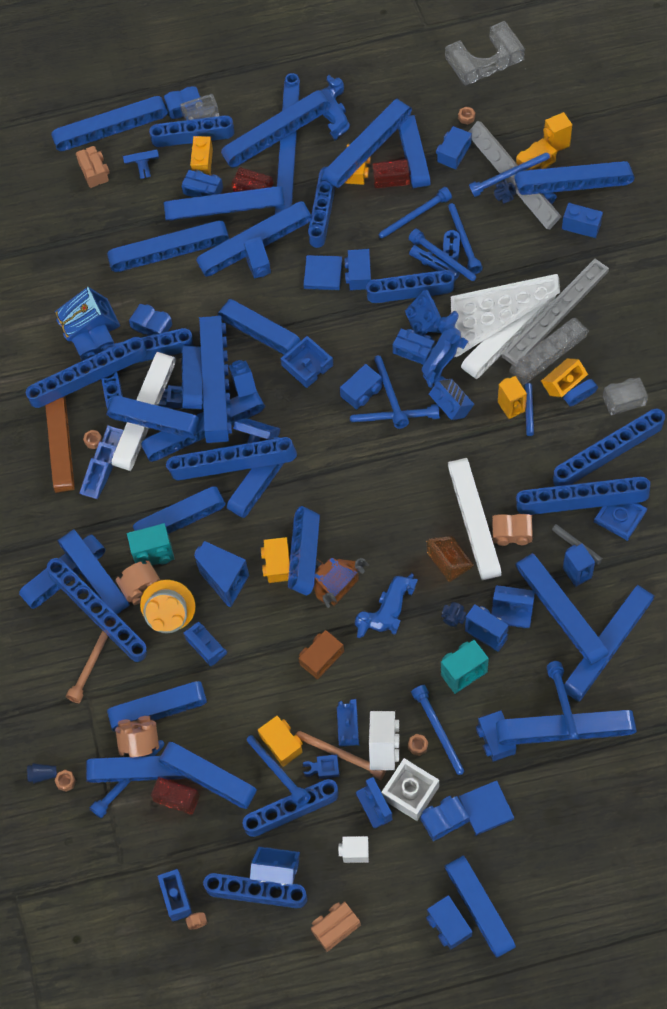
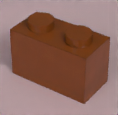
(321, 654)

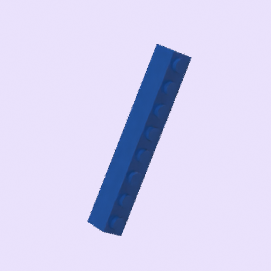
(213, 379)

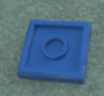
(323, 272)
(621, 518)
(486, 807)

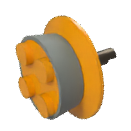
(167, 606)

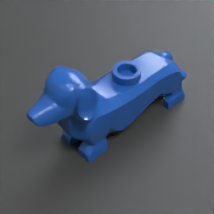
(336, 112)
(444, 349)
(387, 616)

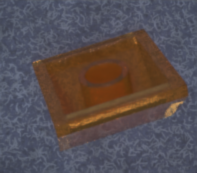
(448, 557)

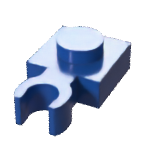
(325, 767)

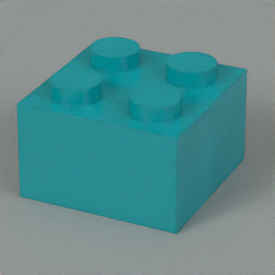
(151, 545)
(464, 666)

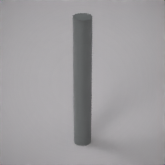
(573, 541)

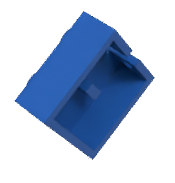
(306, 361)
(486, 627)
(274, 866)

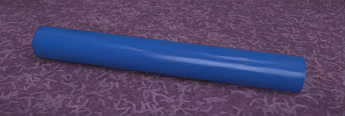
(529, 410)

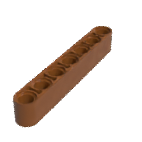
(60, 445)

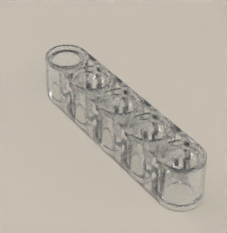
(549, 350)

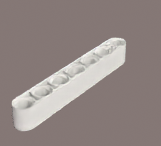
(492, 348)
(151, 393)
(474, 519)

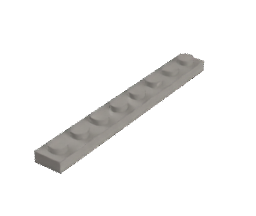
(502, 162)
(556, 311)

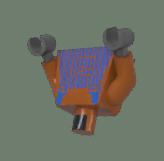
(336, 578)

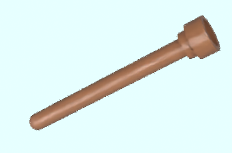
(75, 693)
(378, 774)

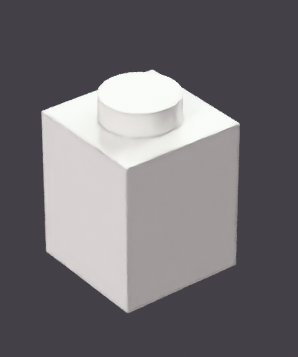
(354, 849)

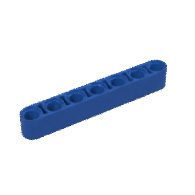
(109, 123)
(275, 128)
(367, 143)
(574, 178)
(224, 203)
(269, 230)
(167, 246)
(80, 378)
(615, 442)
(166, 443)
(231, 458)
(583, 495)
(562, 609)
(99, 618)
(612, 638)
(555, 728)

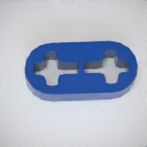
(452, 246)
(580, 392)

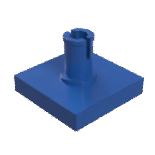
(142, 161)
(256, 429)

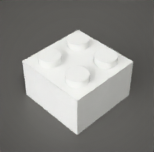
(383, 740)
(410, 789)

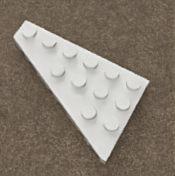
(494, 308)

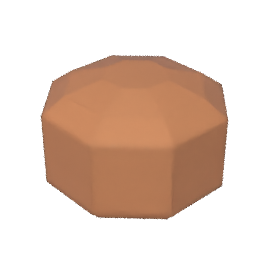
(466, 115)
(92, 439)
(418, 744)
(65, 780)
(196, 920)

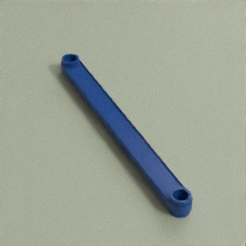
(288, 144)

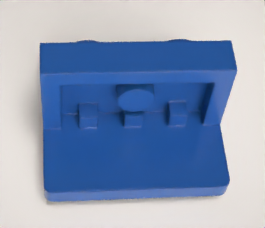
(423, 314)
(513, 605)

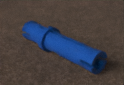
(417, 252)

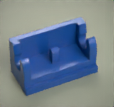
(204, 644)
(347, 724)

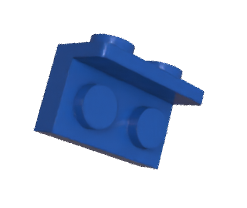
(374, 804)

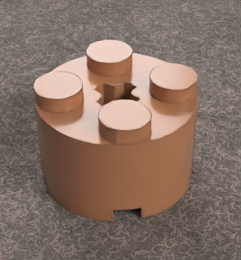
(136, 580)
(137, 736)

